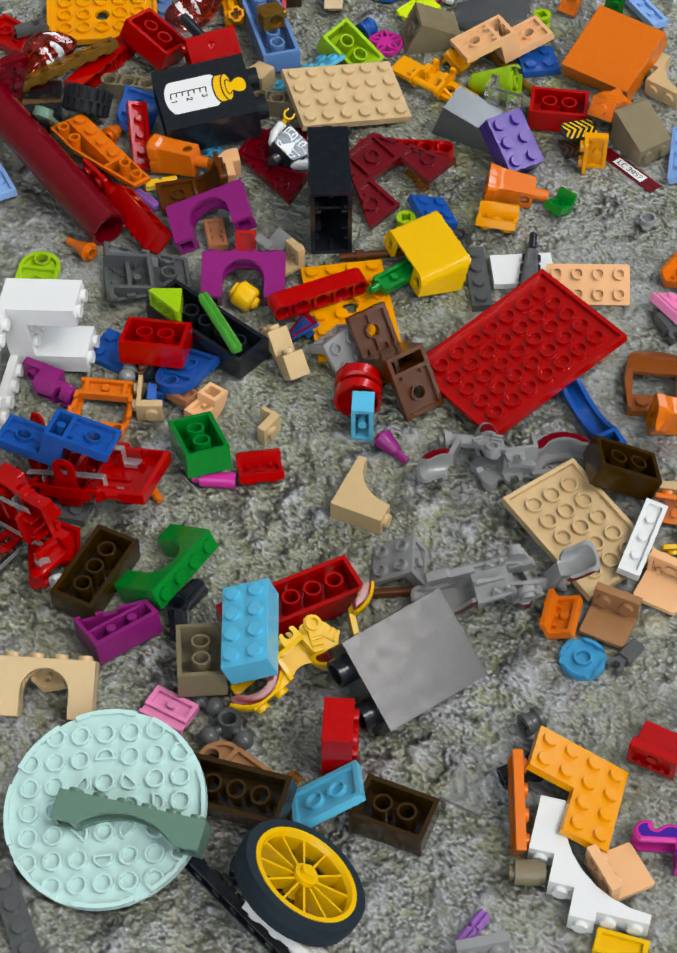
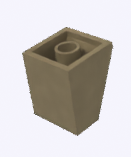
(428, 30)
(640, 133)

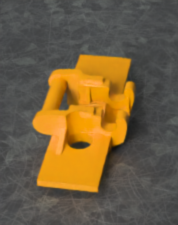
(428, 77)

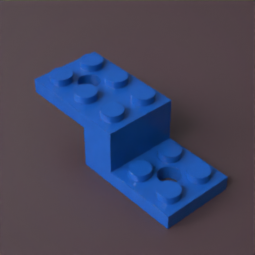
(63, 433)

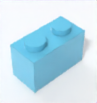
(362, 415)

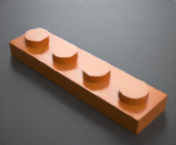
(517, 812)

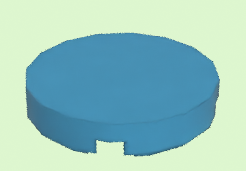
(582, 659)

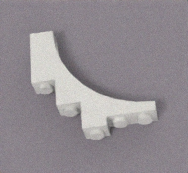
(569, 881)

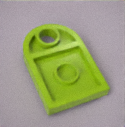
(32, 269)

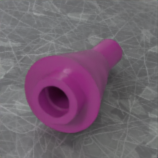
(386, 442)

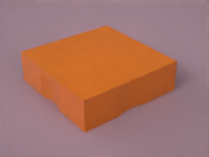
(614, 52)

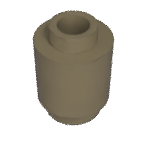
(527, 872)

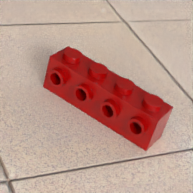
(140, 220)

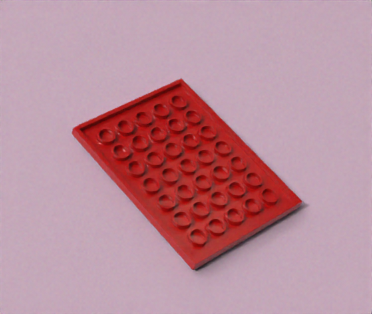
(521, 352)

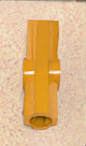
(232, 13)

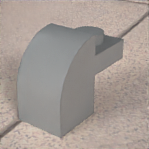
(276, 241)

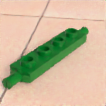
(391, 278)

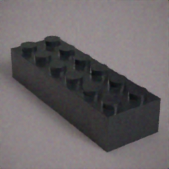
(208, 339)

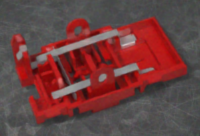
(126, 477)
(33, 519)

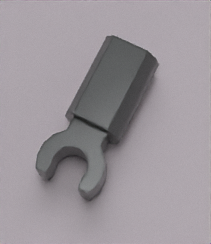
(666, 325)
(625, 656)

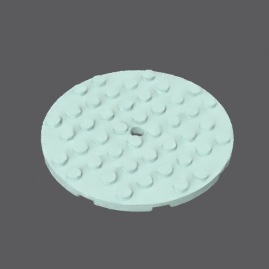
(113, 860)

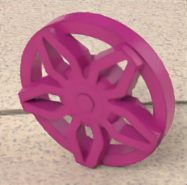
(387, 43)

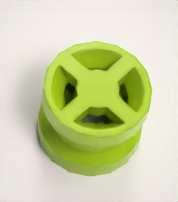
(544, 15)
(404, 217)

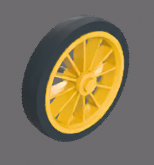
(300, 882)

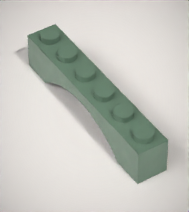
(81, 810)

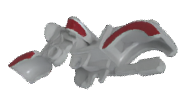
(498, 462)
(508, 577)

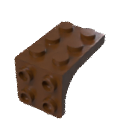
(178, 190)

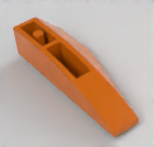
(91, 143)

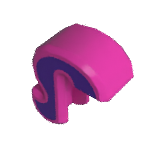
(656, 840)

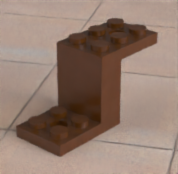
(397, 361)

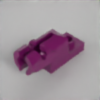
(48, 382)

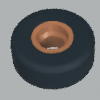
(147, 371)

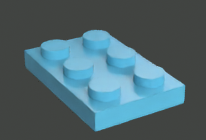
(329, 795)

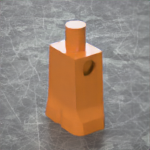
(606, 102)
(175, 156)
(511, 187)
(662, 415)

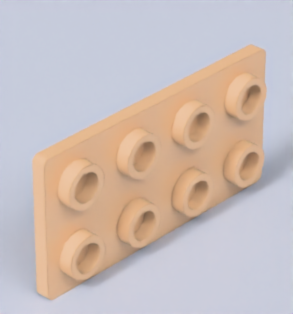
(595, 282)

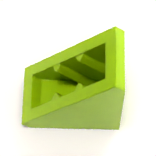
(167, 302)

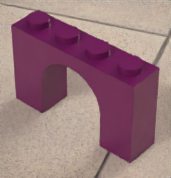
(186, 213)
(219, 264)

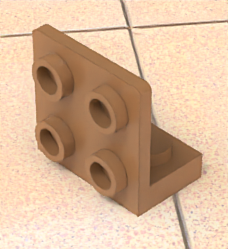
(611, 615)

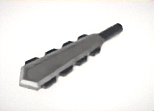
(530, 259)

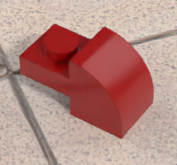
(245, 241)

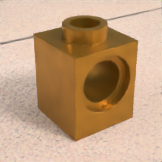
(271, 16)

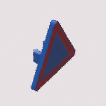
(303, 325)

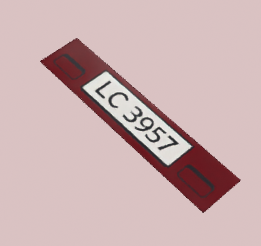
(631, 171)

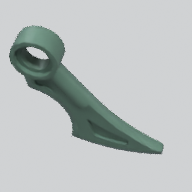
(44, 115)

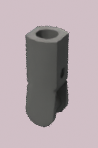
(29, 28)

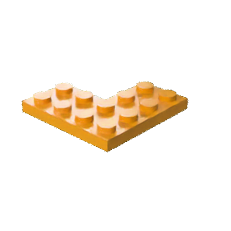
(592, 785)

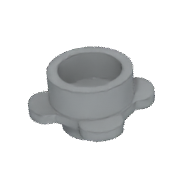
(647, 221)

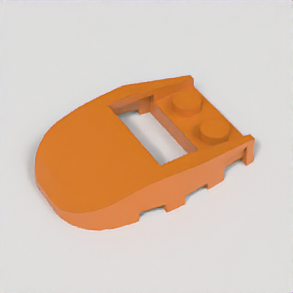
(105, 390)

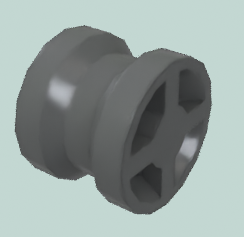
(531, 721)

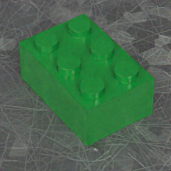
(199, 444)

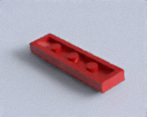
(138, 133)

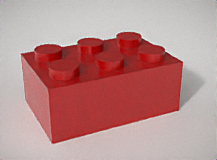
(152, 38)
(556, 106)
(155, 342)
(339, 733)

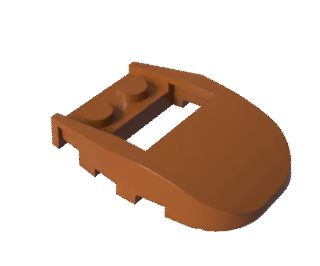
(650, 364)

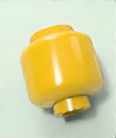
(245, 296)

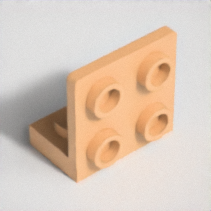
(619, 871)

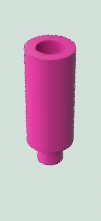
(217, 480)

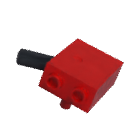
(207, 45)

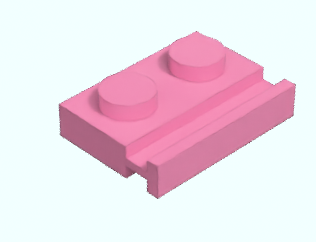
(666, 303)
(170, 708)

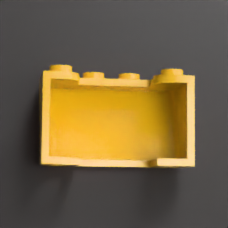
(433, 252)

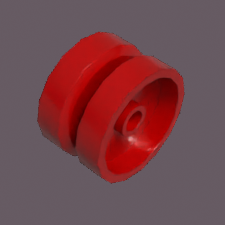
(356, 377)

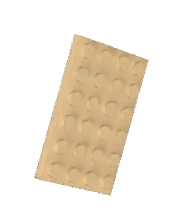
(346, 95)
(566, 510)

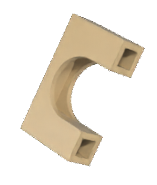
(79, 675)

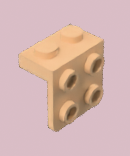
(659, 583)

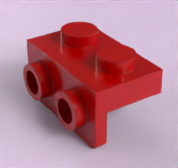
(259, 466)

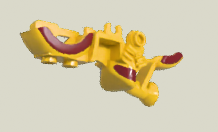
(302, 647)

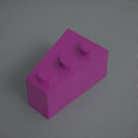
(119, 630)

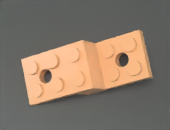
(501, 38)

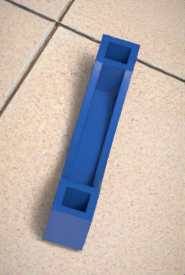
(587, 413)

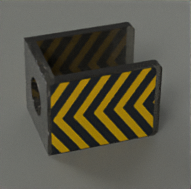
(573, 133)

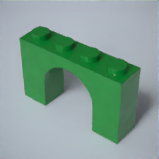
(190, 548)

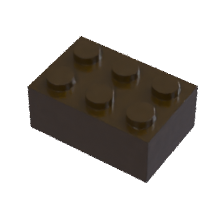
(622, 468)
(395, 815)

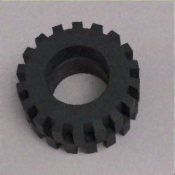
(87, 100)

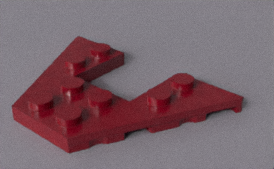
(375, 157)
(282, 180)

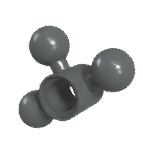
(216, 707)

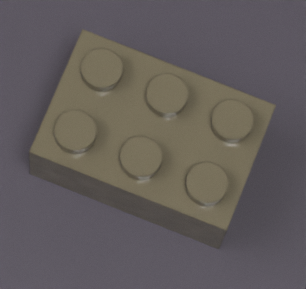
(199, 660)

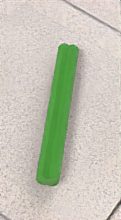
(220, 322)

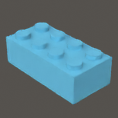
(250, 631)

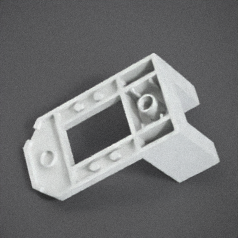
(42, 323)

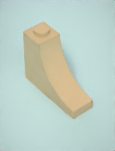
(356, 503)

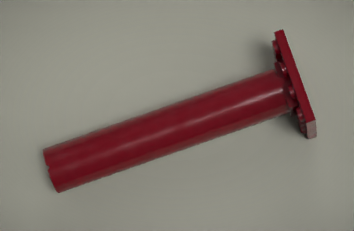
(50, 162)

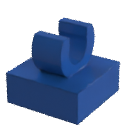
(151, 394)

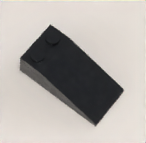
(48, 96)

